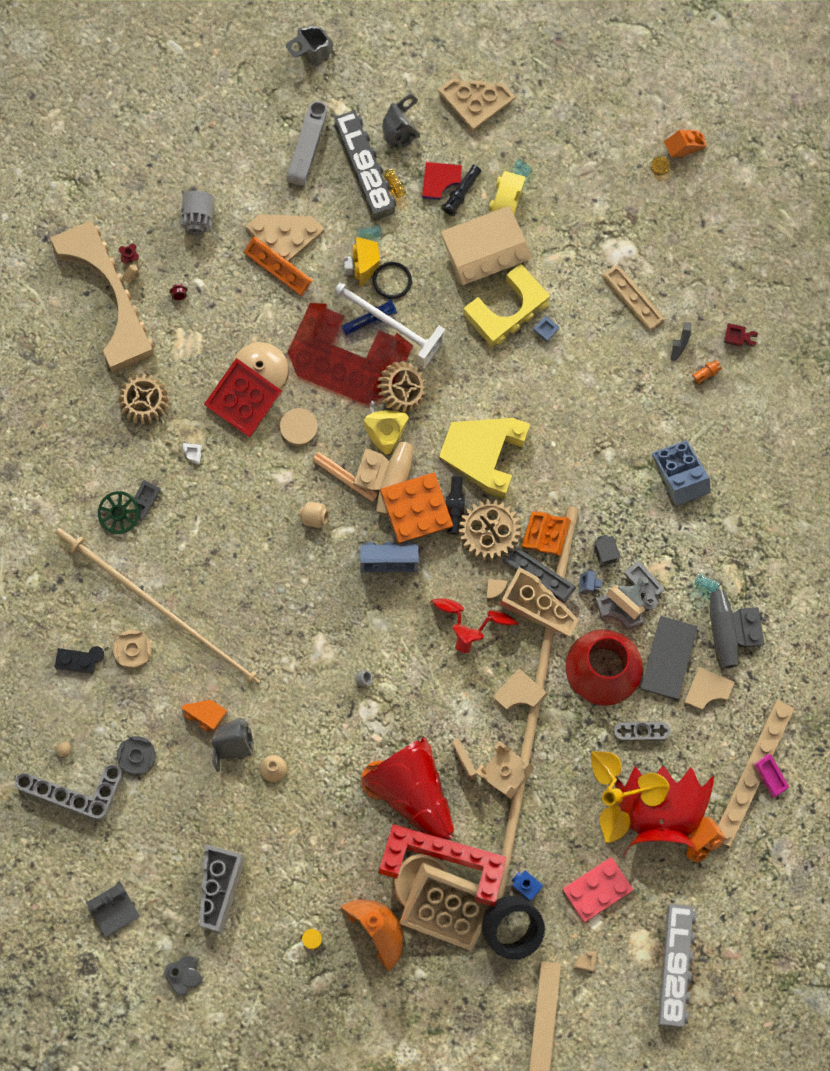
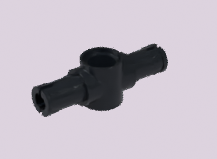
(455, 504)

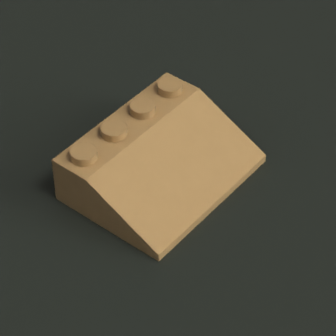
(485, 245)
(444, 907)

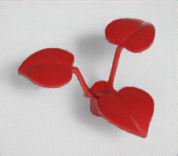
(467, 635)

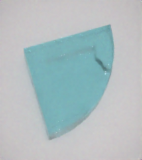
(522, 168)

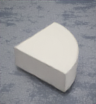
(348, 265)
(193, 452)

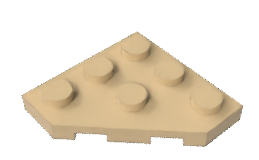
(476, 100)
(285, 233)

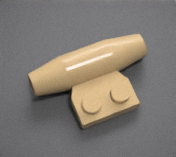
(378, 472)

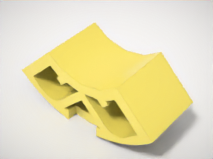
(508, 192)

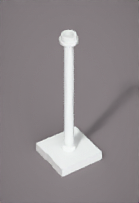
(428, 347)

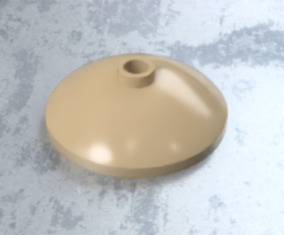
(273, 360)
(408, 872)

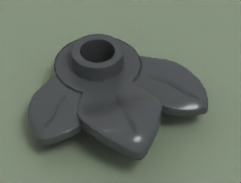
(186, 975)

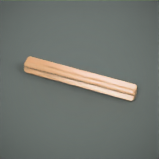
(342, 475)

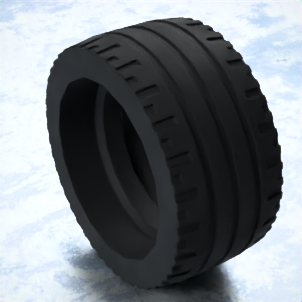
(528, 943)

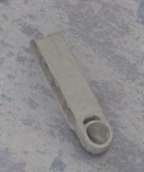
(307, 144)

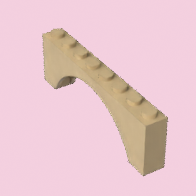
(86, 248)

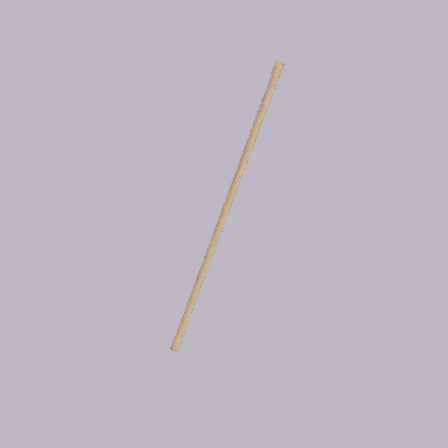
(572, 514)

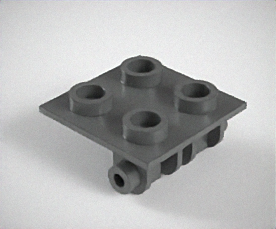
(113, 909)

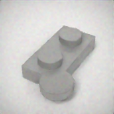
(652, 588)

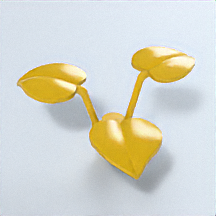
(612, 820)

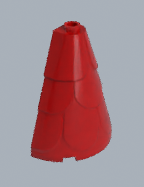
(413, 789)

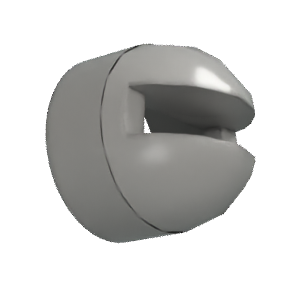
(363, 678)

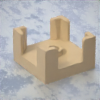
(506, 770)

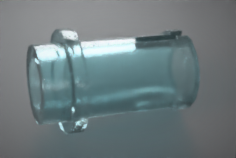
(368, 233)
(707, 583)

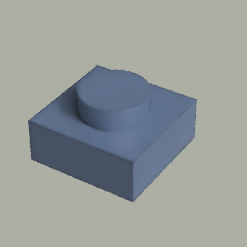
(546, 329)

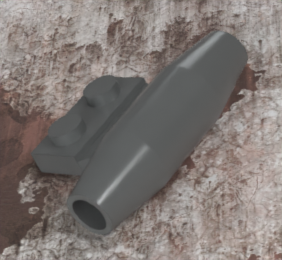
(733, 629)

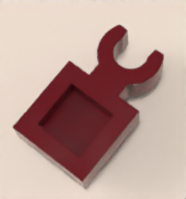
(736, 335)

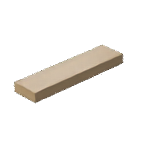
(633, 297)

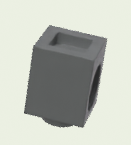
(606, 550)

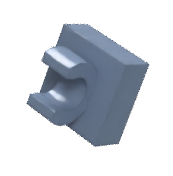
(588, 582)

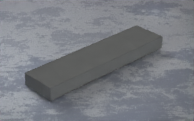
(556, 584)

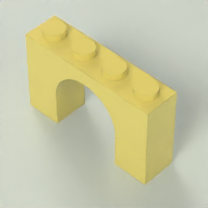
(496, 328)

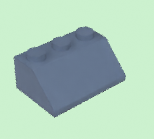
(389, 557)

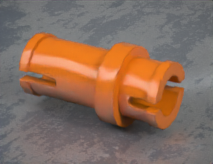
(709, 370)

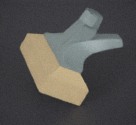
(629, 597)

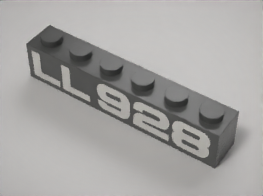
(364, 165)

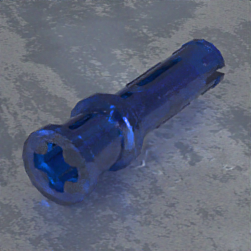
(349, 328)

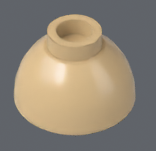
(273, 768)

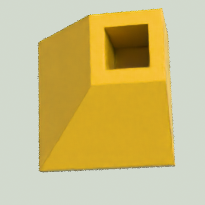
(365, 259)

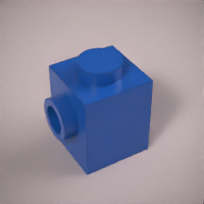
(526, 885)

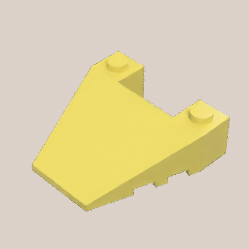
(475, 449)

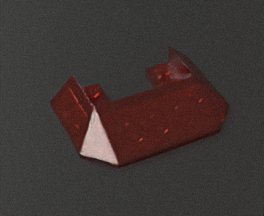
(337, 368)

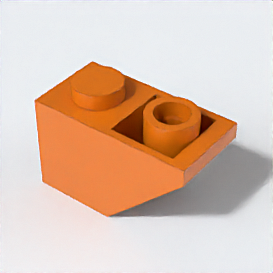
(685, 142)
(207, 713)
(705, 838)

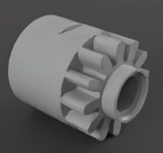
(197, 212)

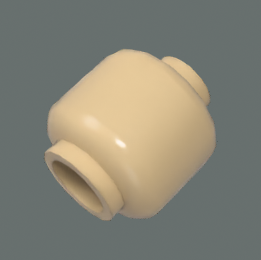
(314, 514)

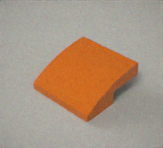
(546, 533)

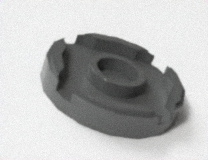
(136, 756)

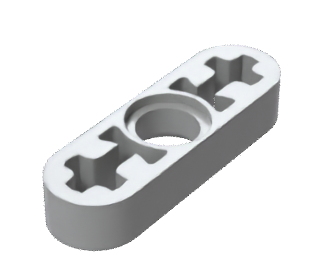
(627, 727)

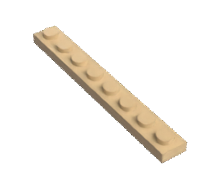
(750, 778)

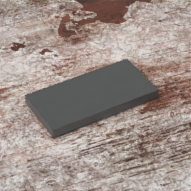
(669, 658)

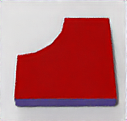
(439, 178)

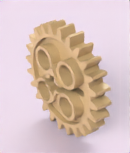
(475, 539)

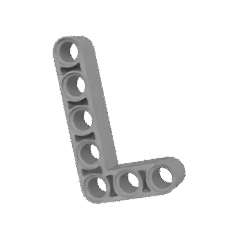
(72, 796)

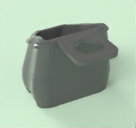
(313, 44)
(397, 126)
(232, 741)

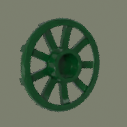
(118, 512)

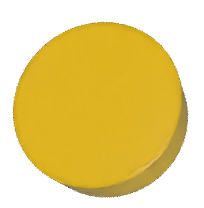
(312, 939)

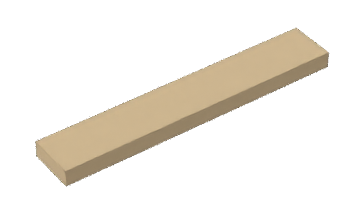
(545, 1016)

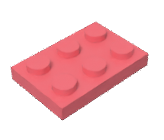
(597, 889)

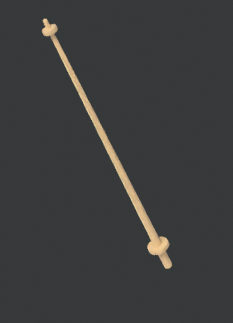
(77, 545)

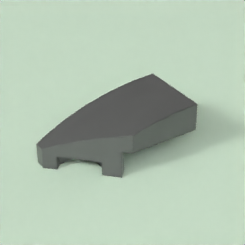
(679, 345)
(146, 497)

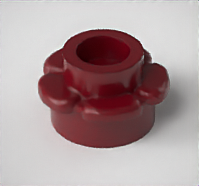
(178, 292)

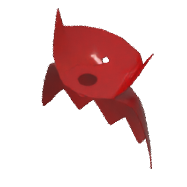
(680, 810)

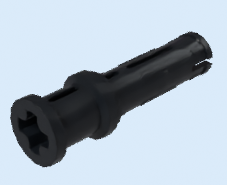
(458, 196)

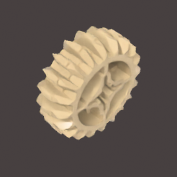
(404, 373)
(151, 412)

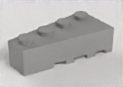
(219, 886)

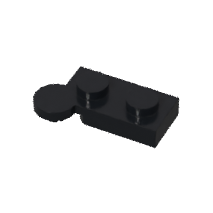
(78, 660)

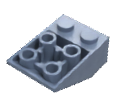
(682, 472)

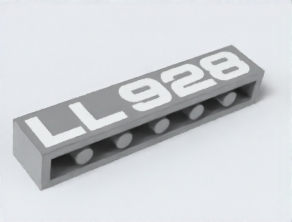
(676, 965)

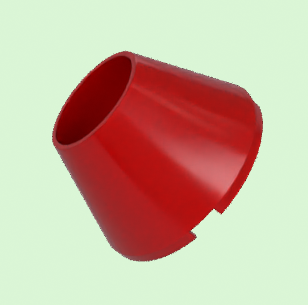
(598, 688)

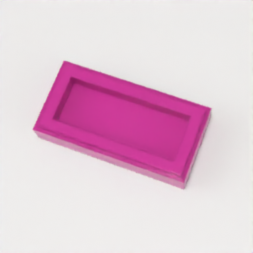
(771, 775)

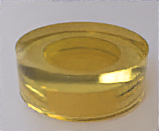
(660, 166)

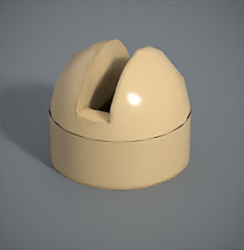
(63, 749)

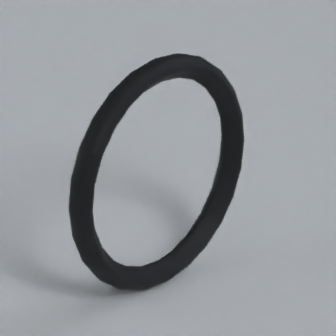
(397, 295)

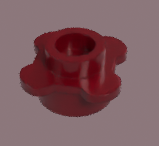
(128, 258)

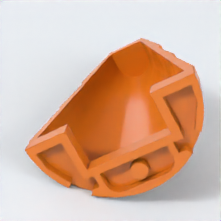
(381, 925)

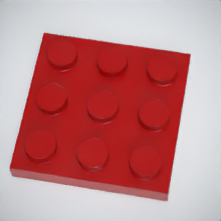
(243, 397)

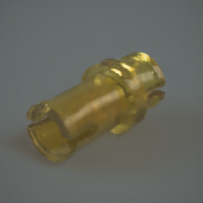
(396, 185)

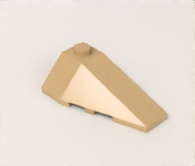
(534, 602)

